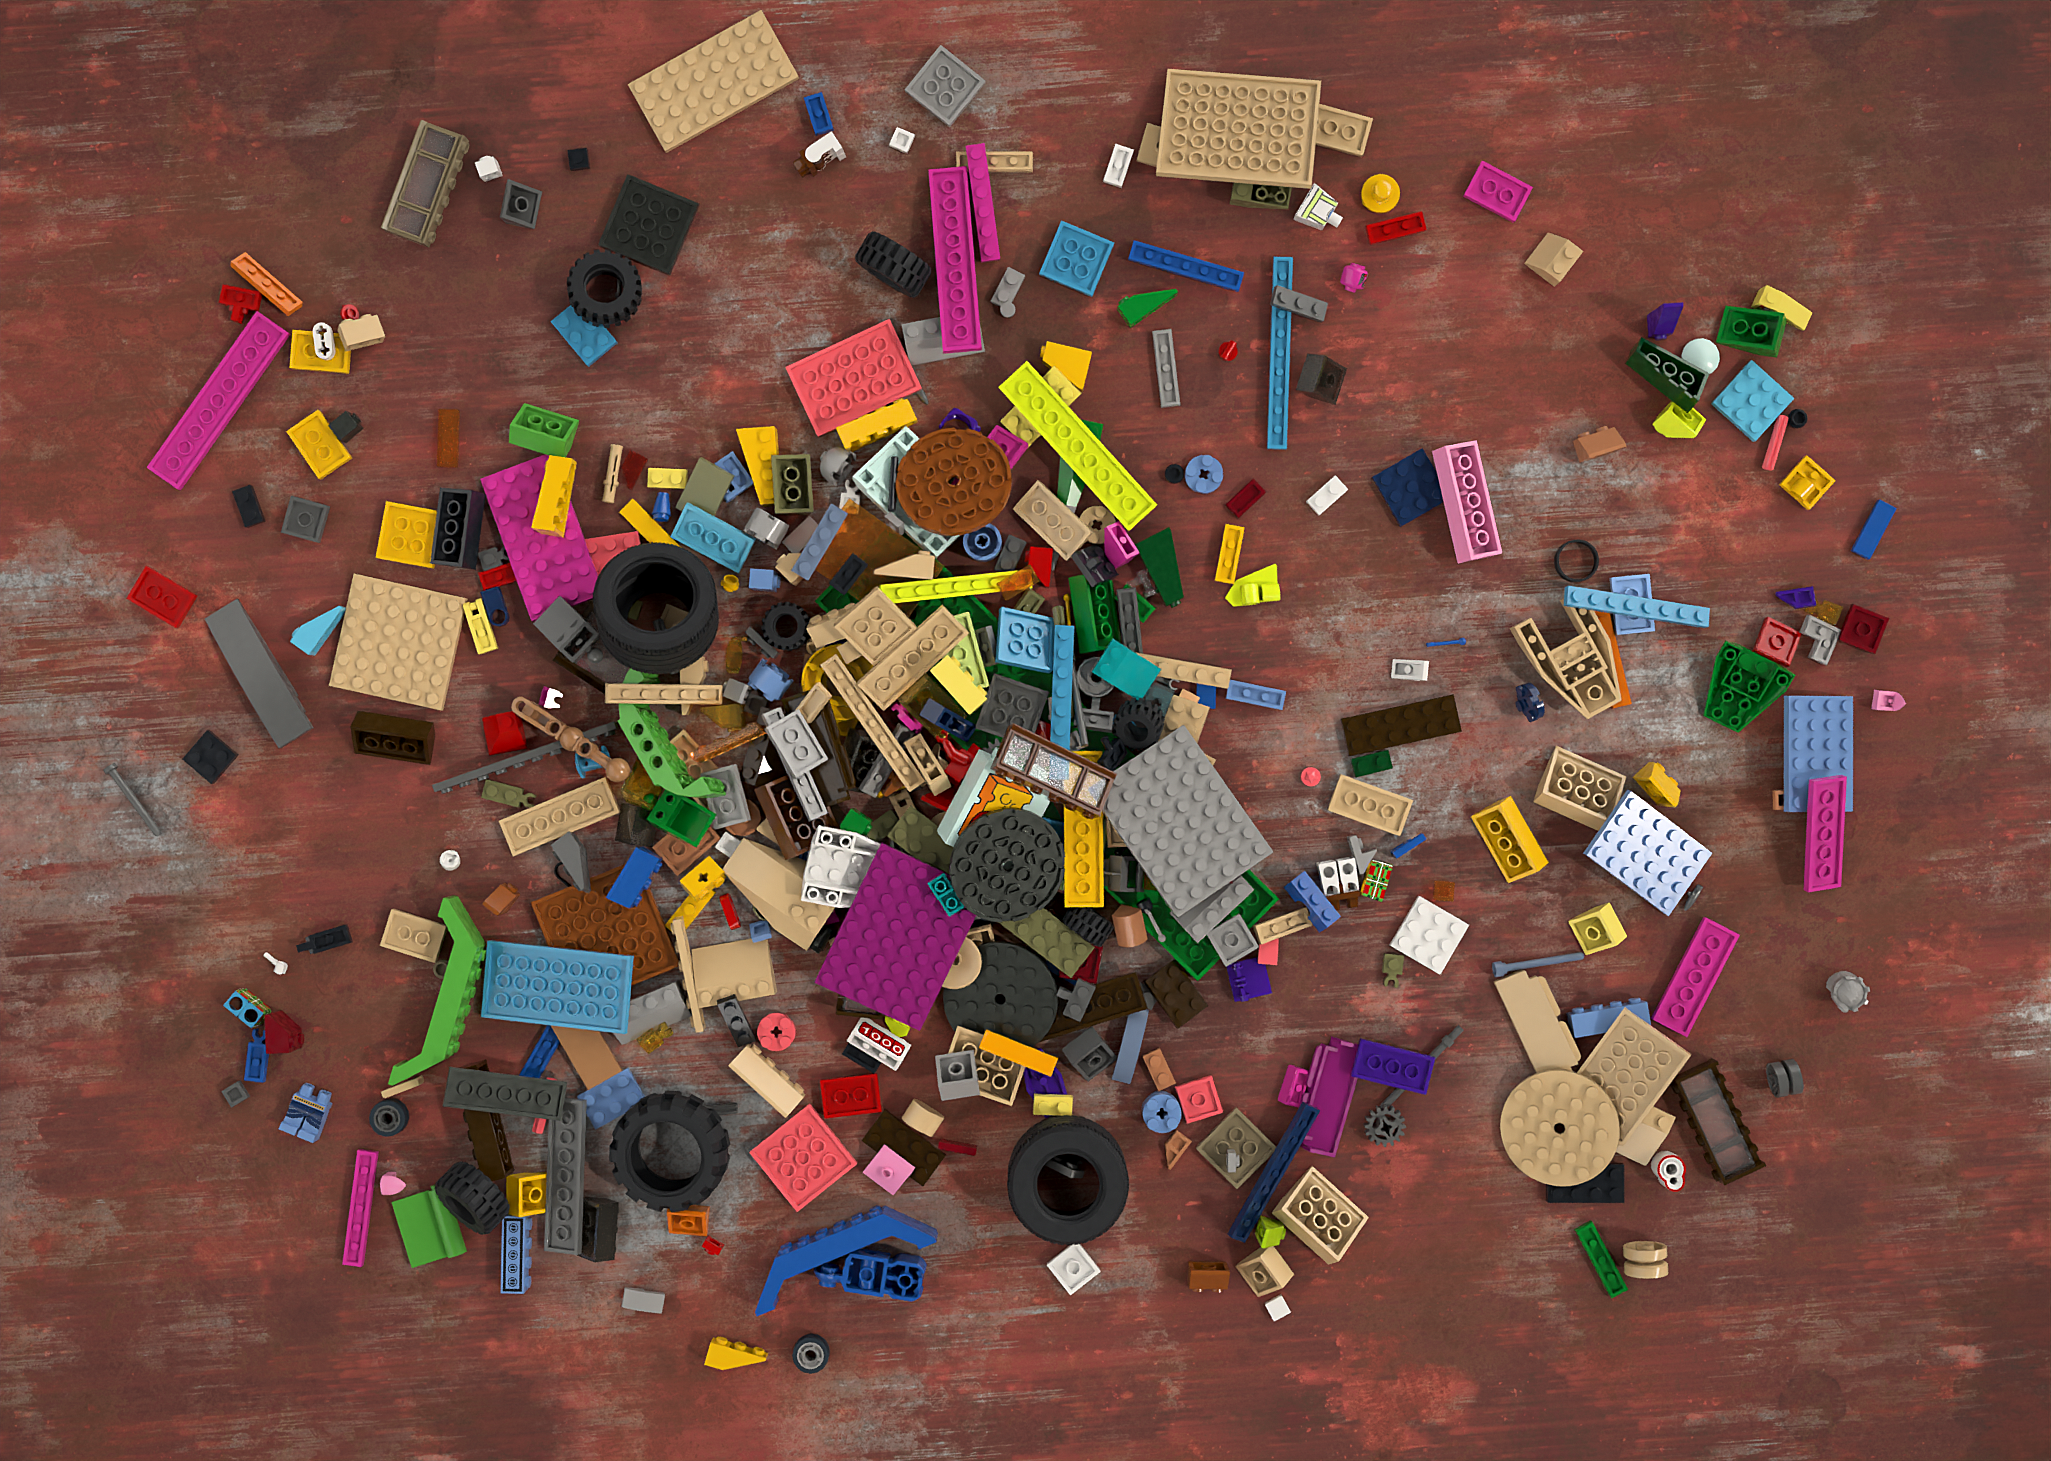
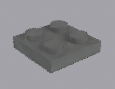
(305, 519)

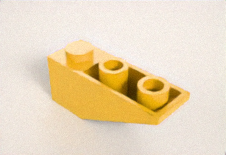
(729, 1355)

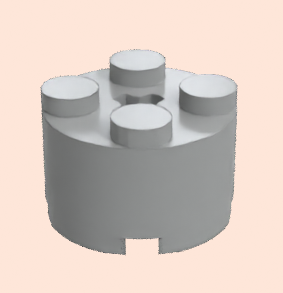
(766, 528)

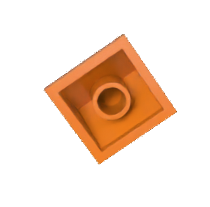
(690, 1221)

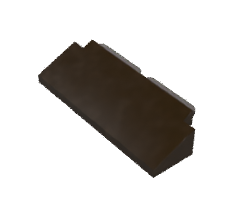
(834, 775)

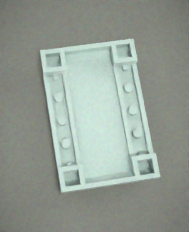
(874, 483)

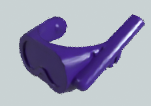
(958, 414)

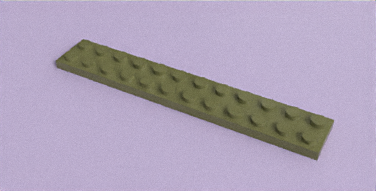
(1039, 931)

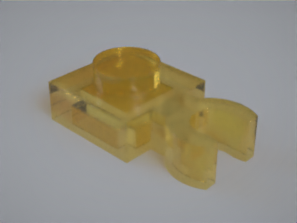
(1826, 612)
(654, 1038)

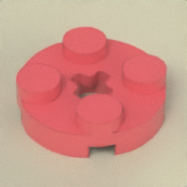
(783, 1023)

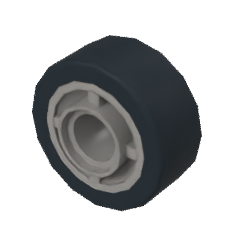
(811, 1364)

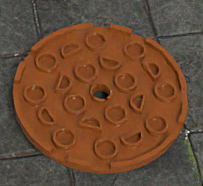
(948, 508)

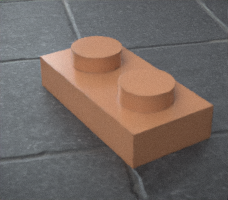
(1159, 1069)

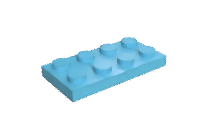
(713, 537)

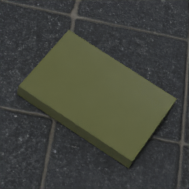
(706, 487)

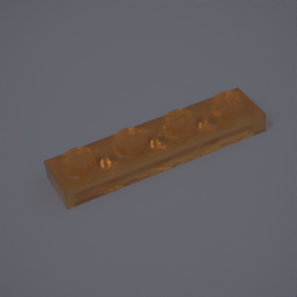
(725, 744)

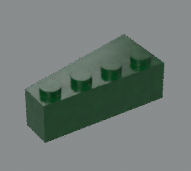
(1668, 373)

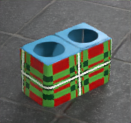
(254, 1003)

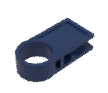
(494, 601)

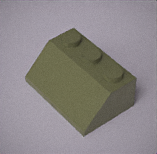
(792, 484)

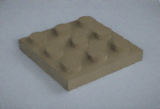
(1245, 1138)

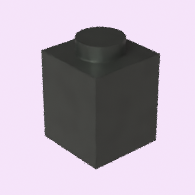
(346, 426)

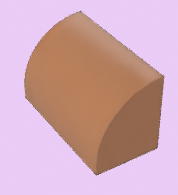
(1129, 926)

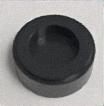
(1174, 473)

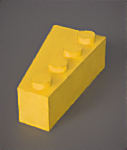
(877, 425)
(758, 447)
(555, 496)

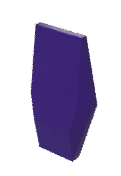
(1043, 1084)

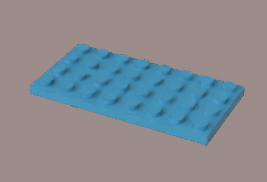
(557, 986)

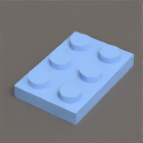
(1635, 586)

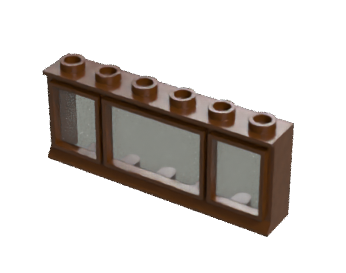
(1053, 771)

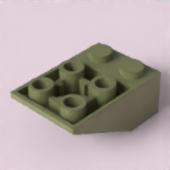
(1260, 196)

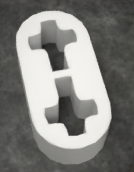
(328, 340)

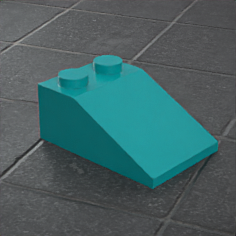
(1126, 669)

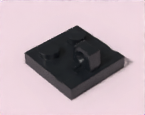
(1094, 565)

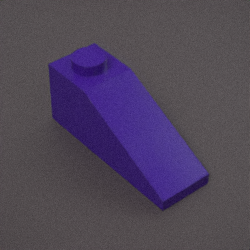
(1663, 320)

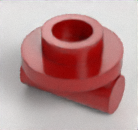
(349, 312)
(1228, 351)

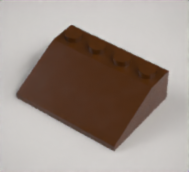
(788, 817)

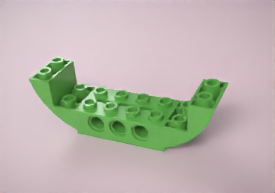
(655, 749)

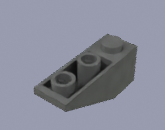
(574, 857)

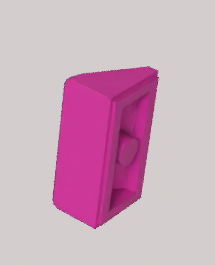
(1293, 1086)

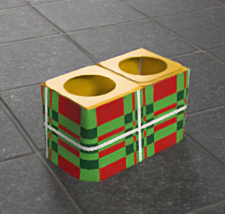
(1376, 880)

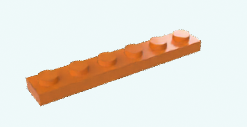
(1606, 622)

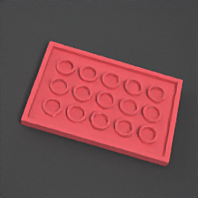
(853, 377)

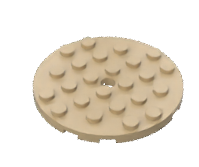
(1562, 1098)

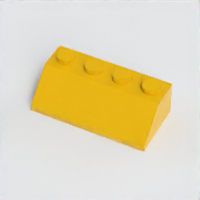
(1509, 839)

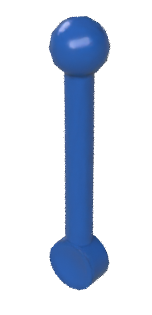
(1462, 641)

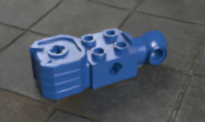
(876, 1274)

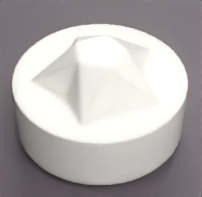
(450, 860)

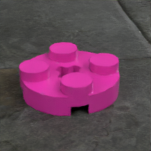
(911, 722)

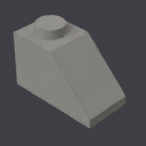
(736, 690)

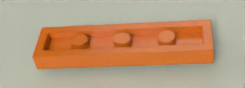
(266, 284)

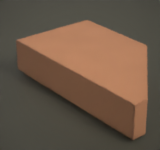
(1175, 1147)

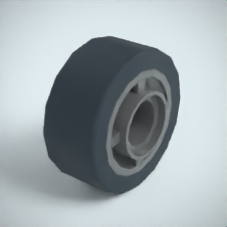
(378, 1117)

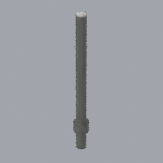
(1078, 707)
(1447, 1041)

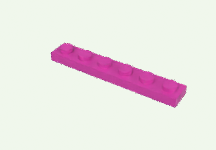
(983, 202)
(360, 1207)

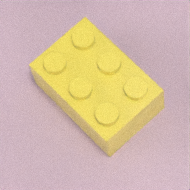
(959, 684)

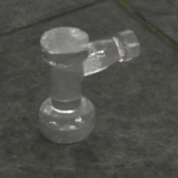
(1142, 577)

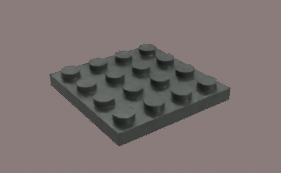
(648, 224)

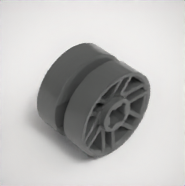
(1784, 1078)

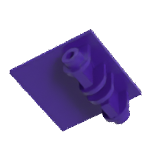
(1248, 979)

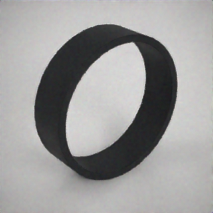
(1592, 549)

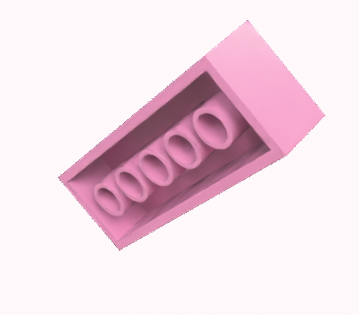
(1467, 501)

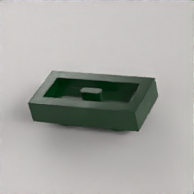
(1371, 763)

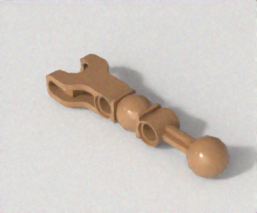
(571, 738)

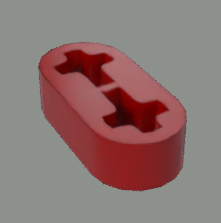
(730, 911)

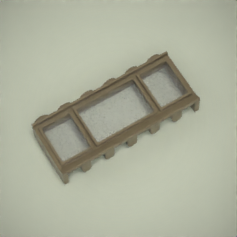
(425, 184)

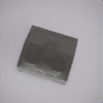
(1321, 378)

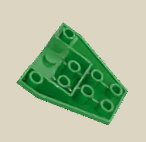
(1743, 686)

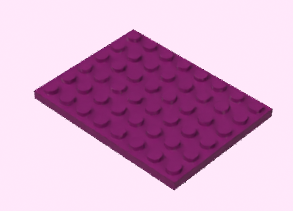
(895, 940)

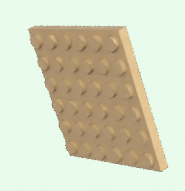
(398, 642)

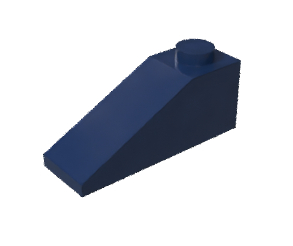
(948, 720)

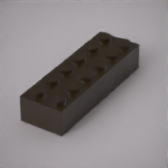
(488, 1137)

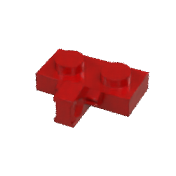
(240, 301)

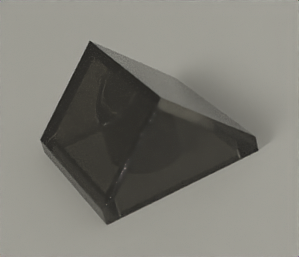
(634, 827)

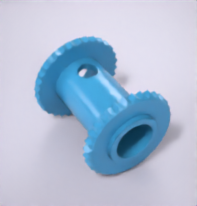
(581, 766)

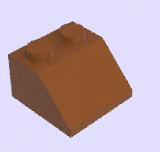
(1208, 1276)

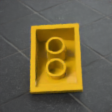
(1658, 785)

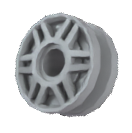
(1085, 682)

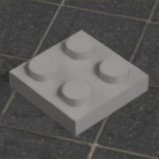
(1232, 940)

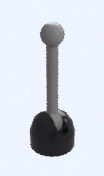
(1146, 906)

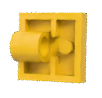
(1807, 482)

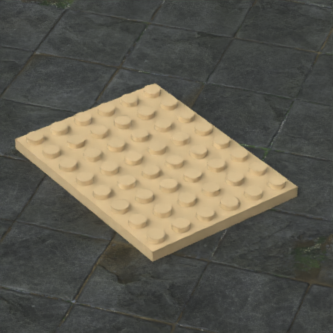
(1239, 128)

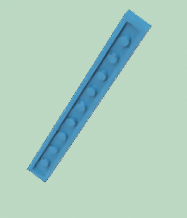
(1279, 360)

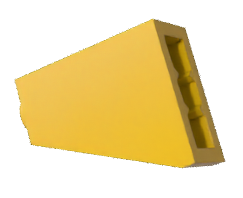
(1068, 360)

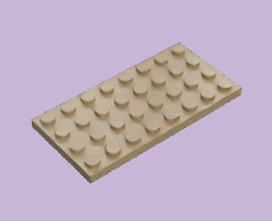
(713, 81)

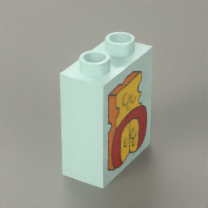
(985, 792)

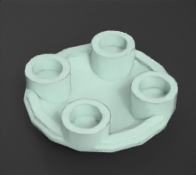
(1701, 354)

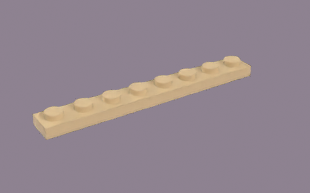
(872, 723)

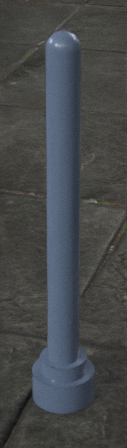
(1500, 968)

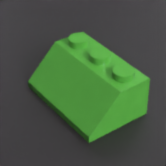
(543, 431)

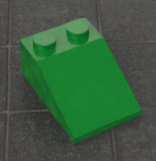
(1752, 330)

